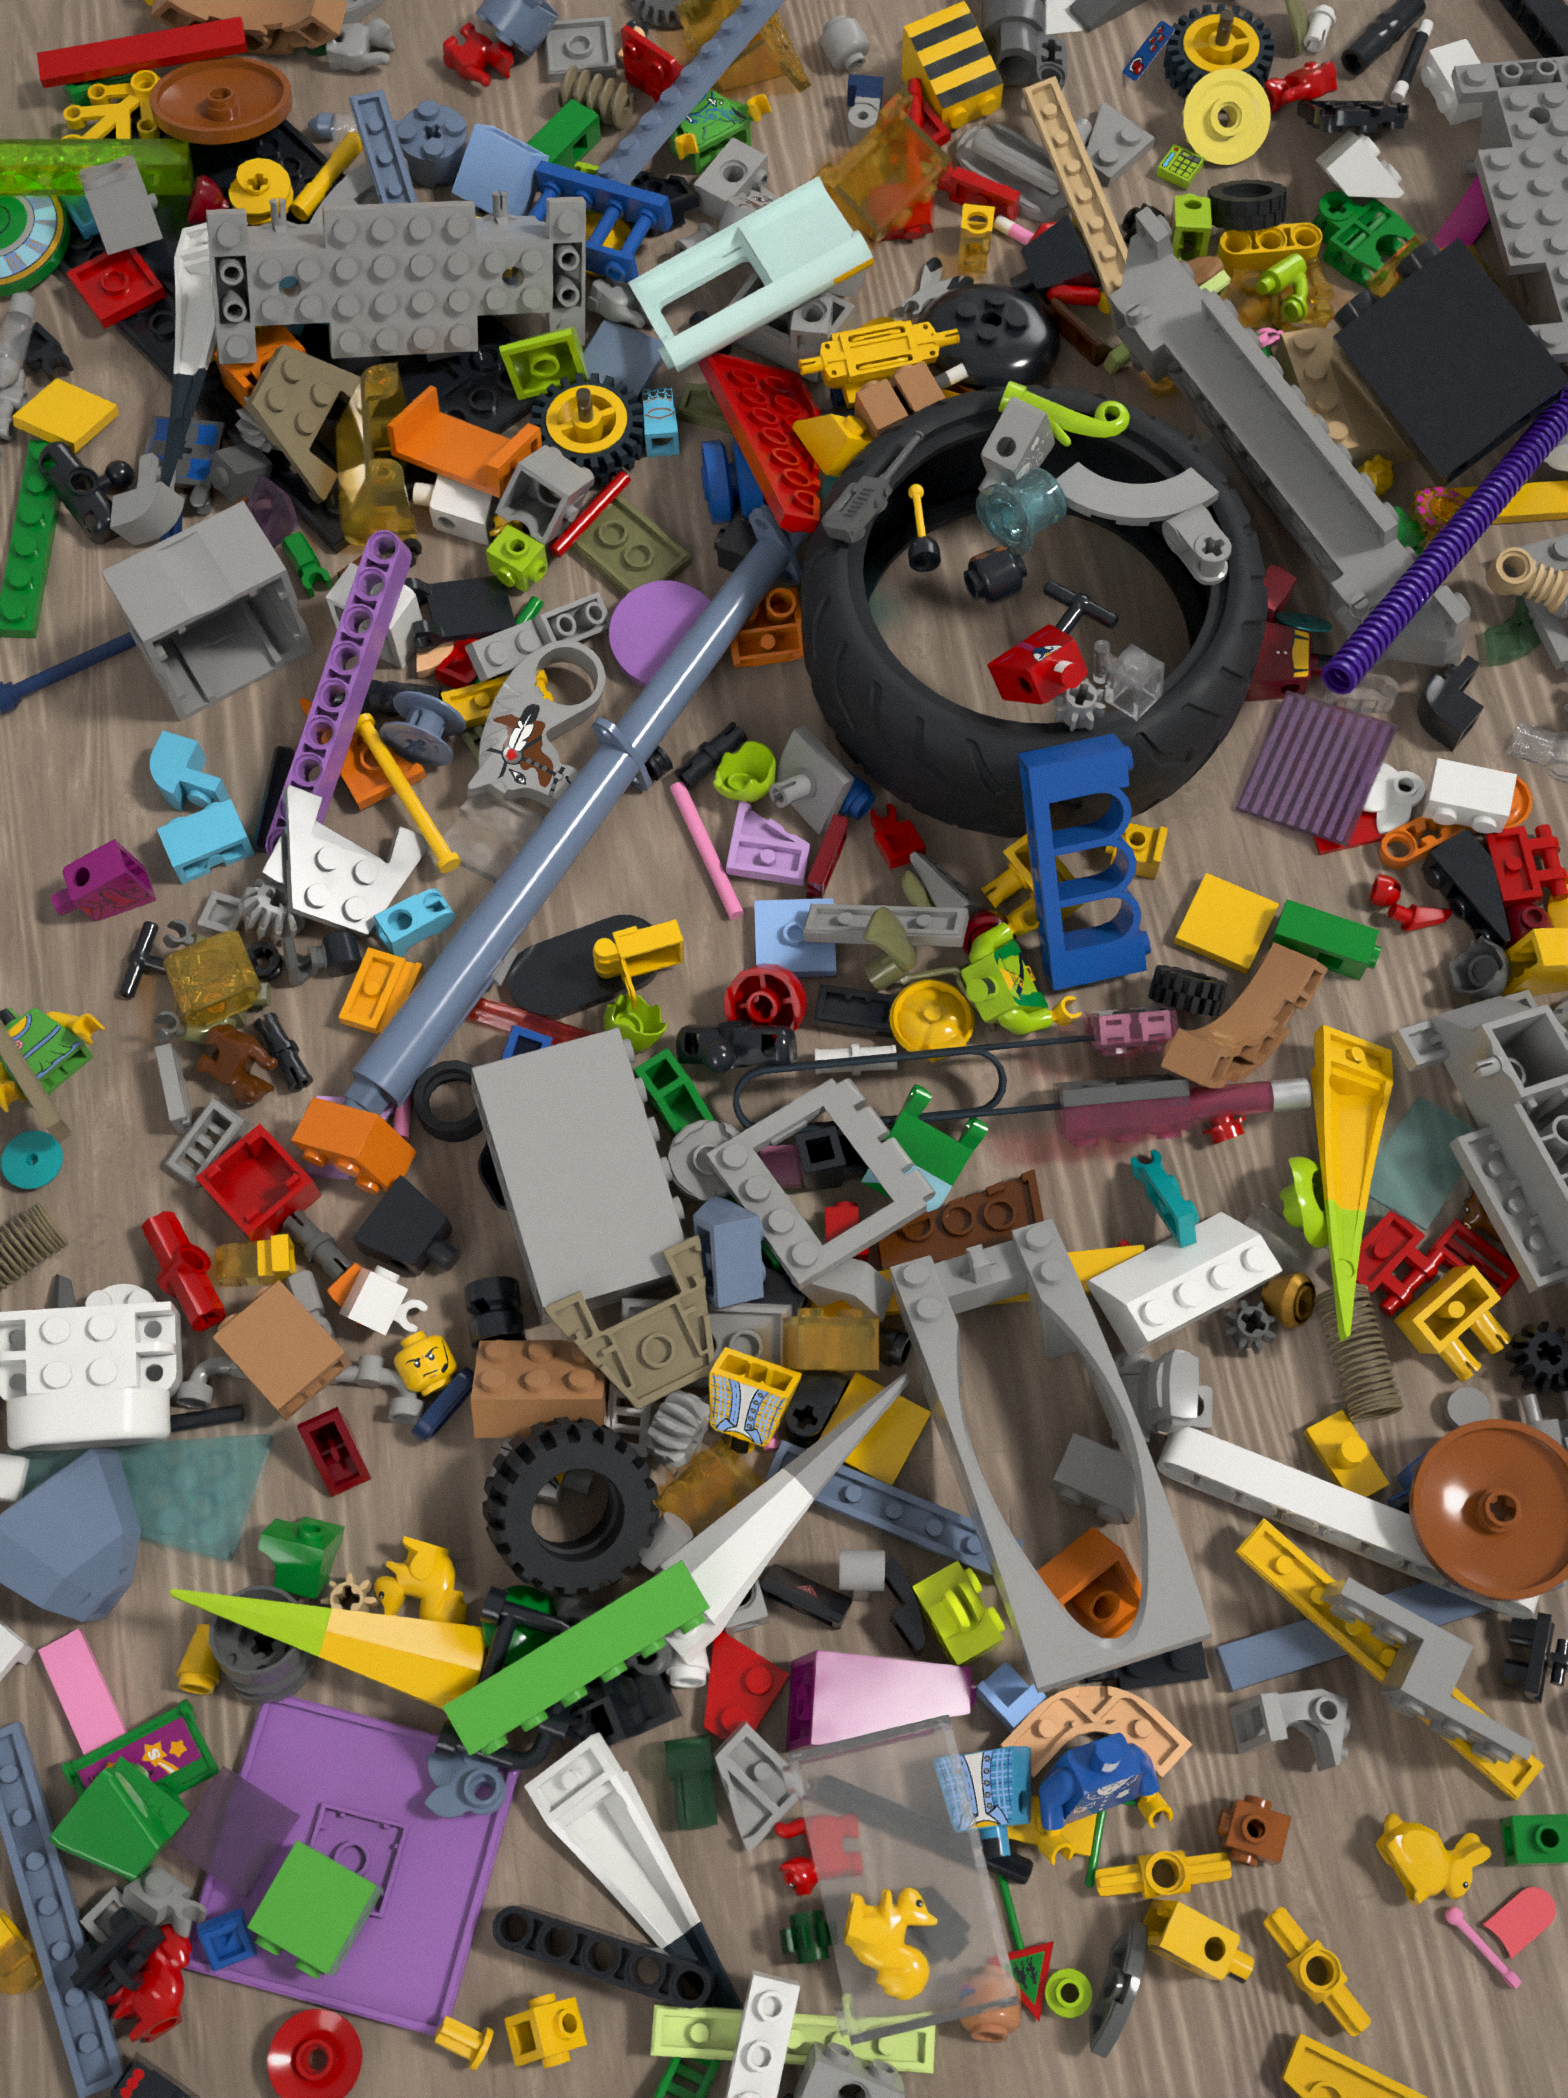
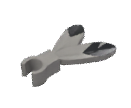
(932, 287)

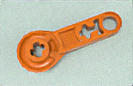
(1415, 829)

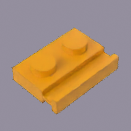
(379, 990)

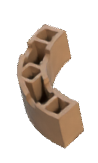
(269, 25)
(1252, 1026)

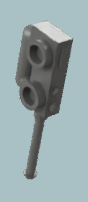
(863, 500)

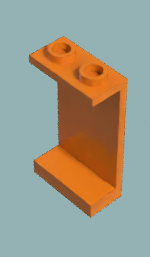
(457, 447)

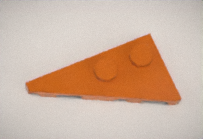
(363, 773)

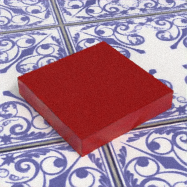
(116, 285)

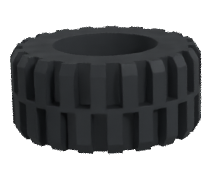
(608, 1545)

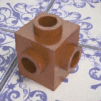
(1268, 1826)

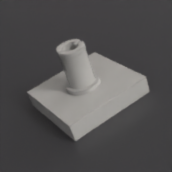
(810, 780)

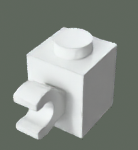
(379, 1300)

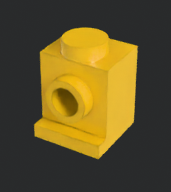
(1147, 847)

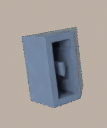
(730, 1252)

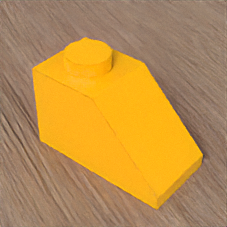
(833, 440)

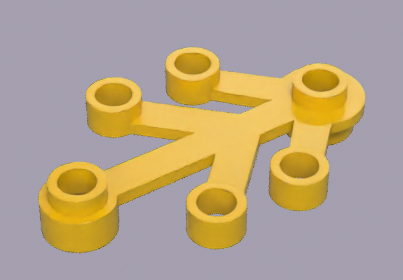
(119, 114)

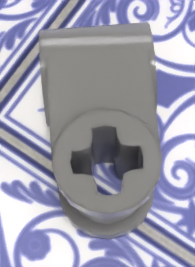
(1199, 544)

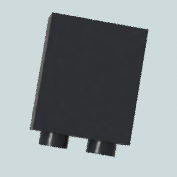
(1447, 360)

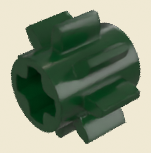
(807, 1937)

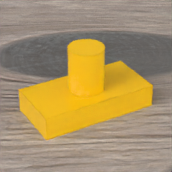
(1345, 1455)

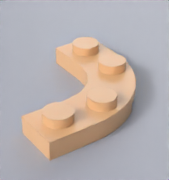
(1102, 1712)

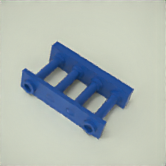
(614, 202)

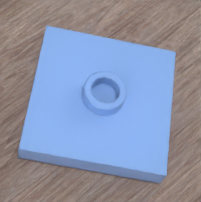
(781, 938)

